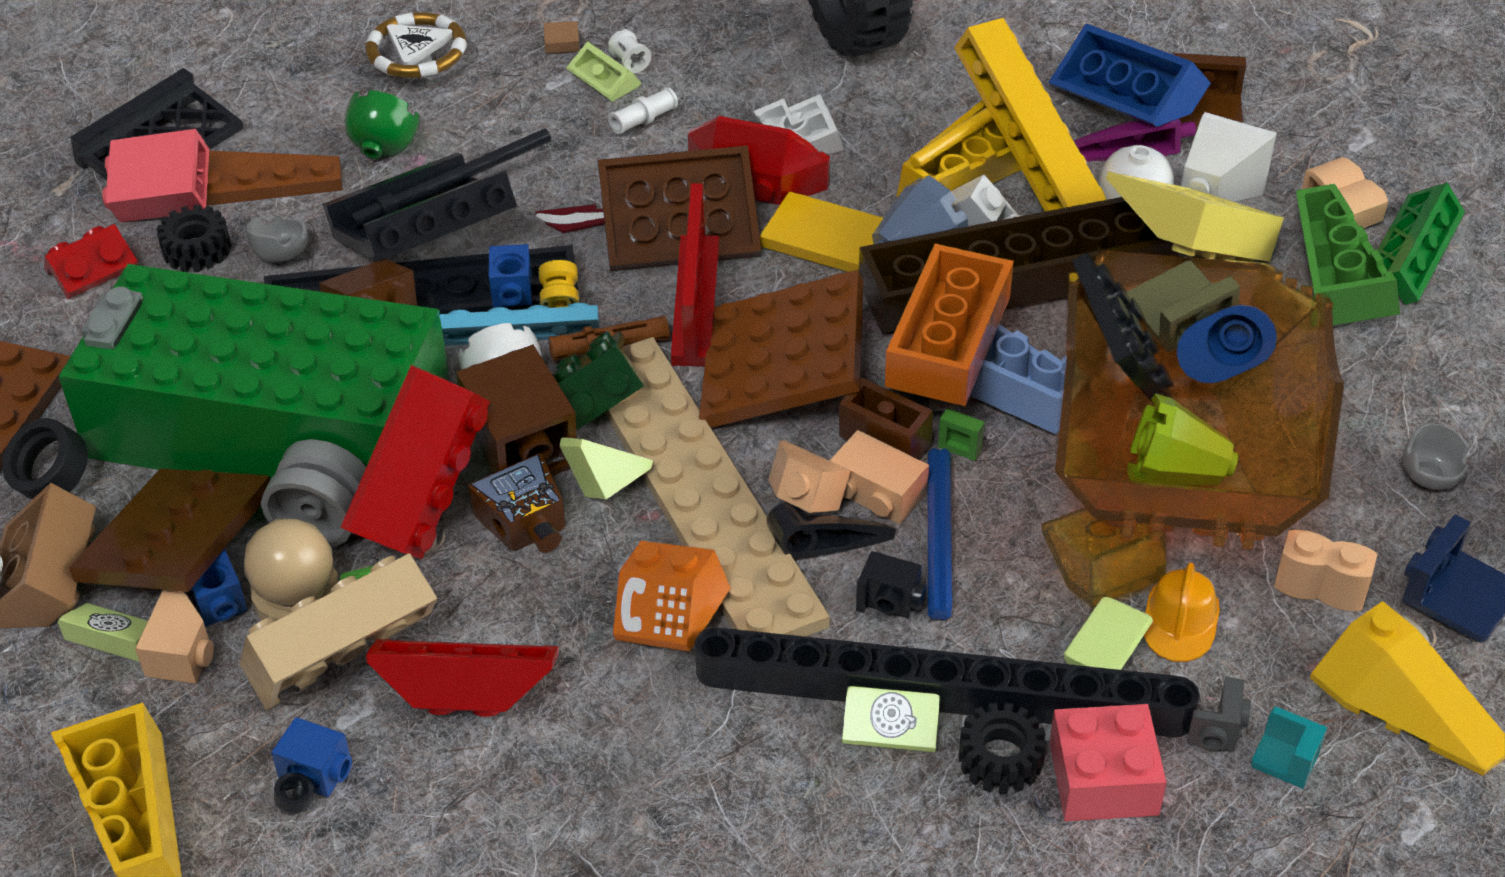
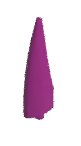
(1164, 138)

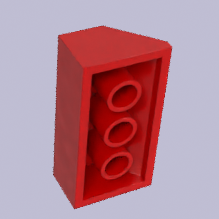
(416, 463)

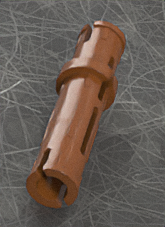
(635, 331)

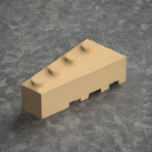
(334, 627)

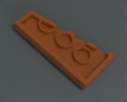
(261, 176)

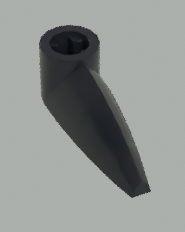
(822, 533)

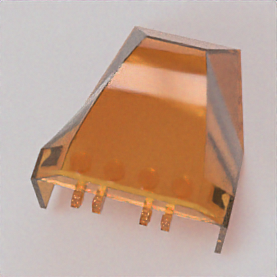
(1275, 414)

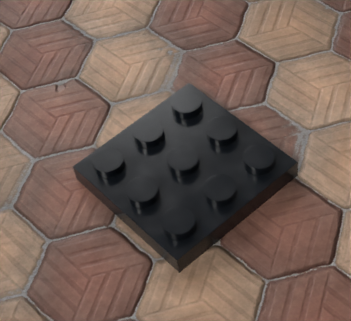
(1120, 324)

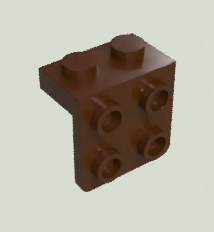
(1225, 90)

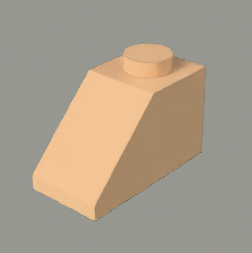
(807, 479)
(174, 640)

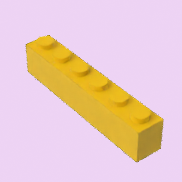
(1026, 117)

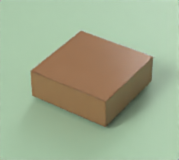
(561, 37)

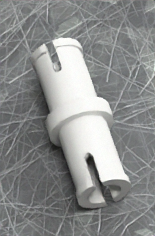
(643, 110)

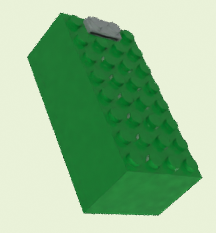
(239, 370)

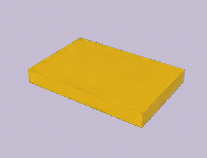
(819, 231)

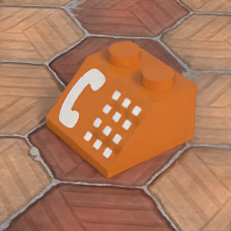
(668, 595)

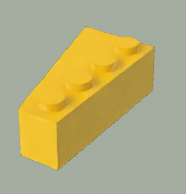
(977, 155)

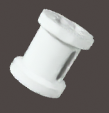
(629, 41)

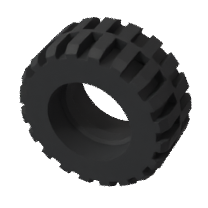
(862, 25)

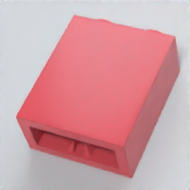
(156, 175)

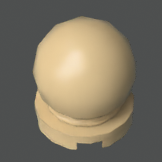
(286, 565)

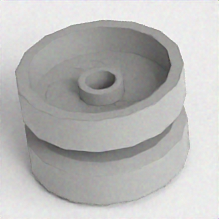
(314, 486)

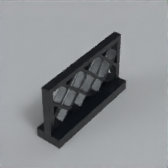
(147, 110)

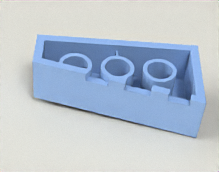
(1020, 380)

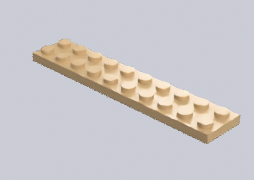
(711, 502)

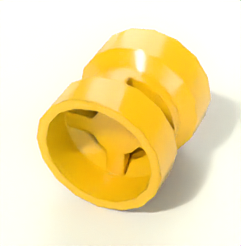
(558, 283)

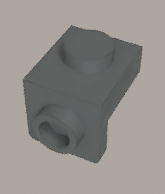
(1221, 729)

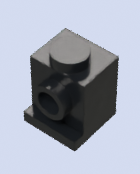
(890, 586)

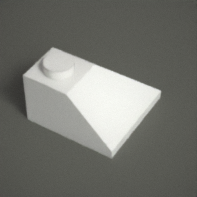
(1229, 159)

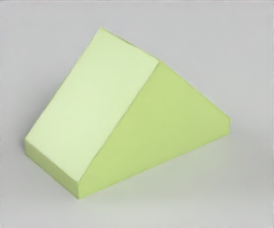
(600, 468)

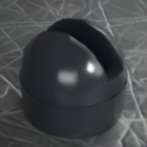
(302, 791)

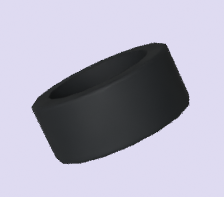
(27, 445)

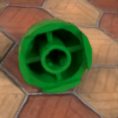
(380, 124)

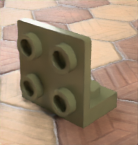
(1180, 299)

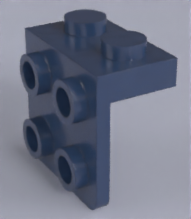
(1456, 585)

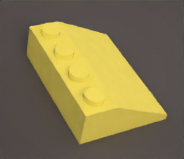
(1200, 221)

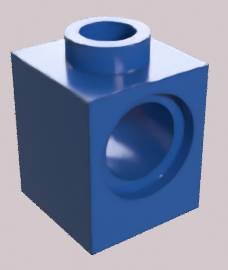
(510, 275)
(218, 592)
(315, 752)

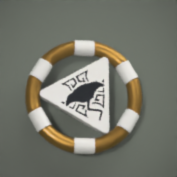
(416, 44)

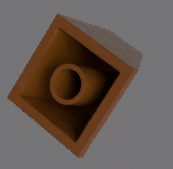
(524, 412)

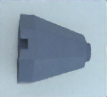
(920, 210)

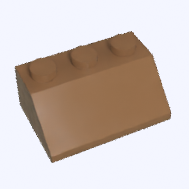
(37, 556)

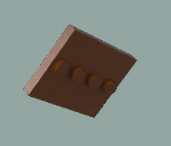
(649, 205)
(171, 530)

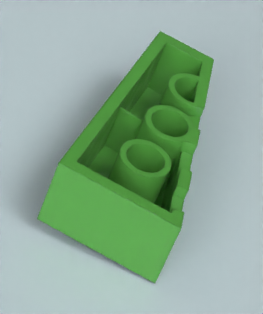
(1343, 259)

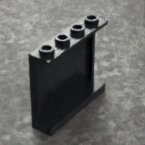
(424, 219)

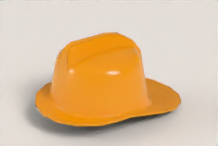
(1182, 615)

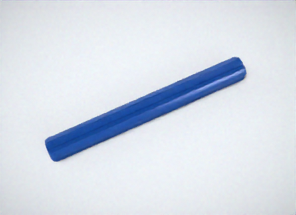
(939, 535)

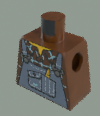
(520, 505)

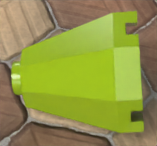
(1179, 447)

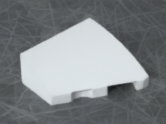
(807, 119)

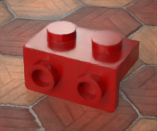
(89, 261)

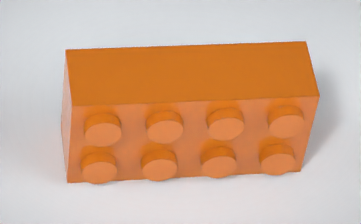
(948, 324)

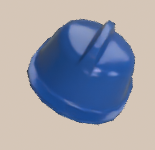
(1226, 344)

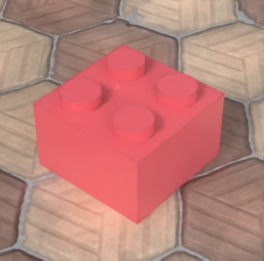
(1107, 762)

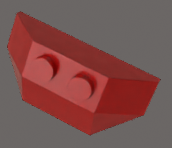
(777, 156)
(460, 674)

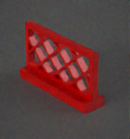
(695, 287)

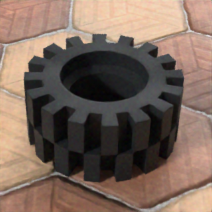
(177, 233)
(996, 769)

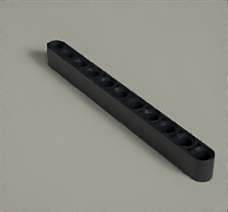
(963, 681)

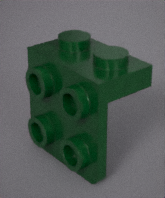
(598, 377)

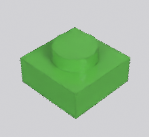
(961, 434)

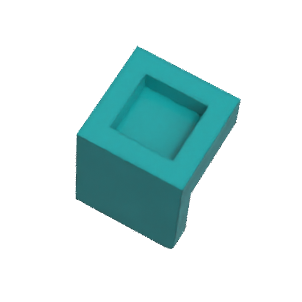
(1289, 747)

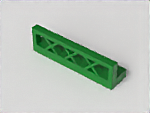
(1420, 238)

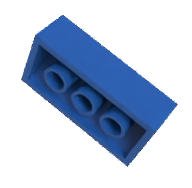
(1130, 77)

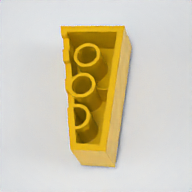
(124, 789)

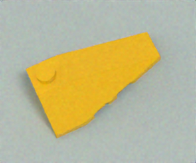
(1400, 678)

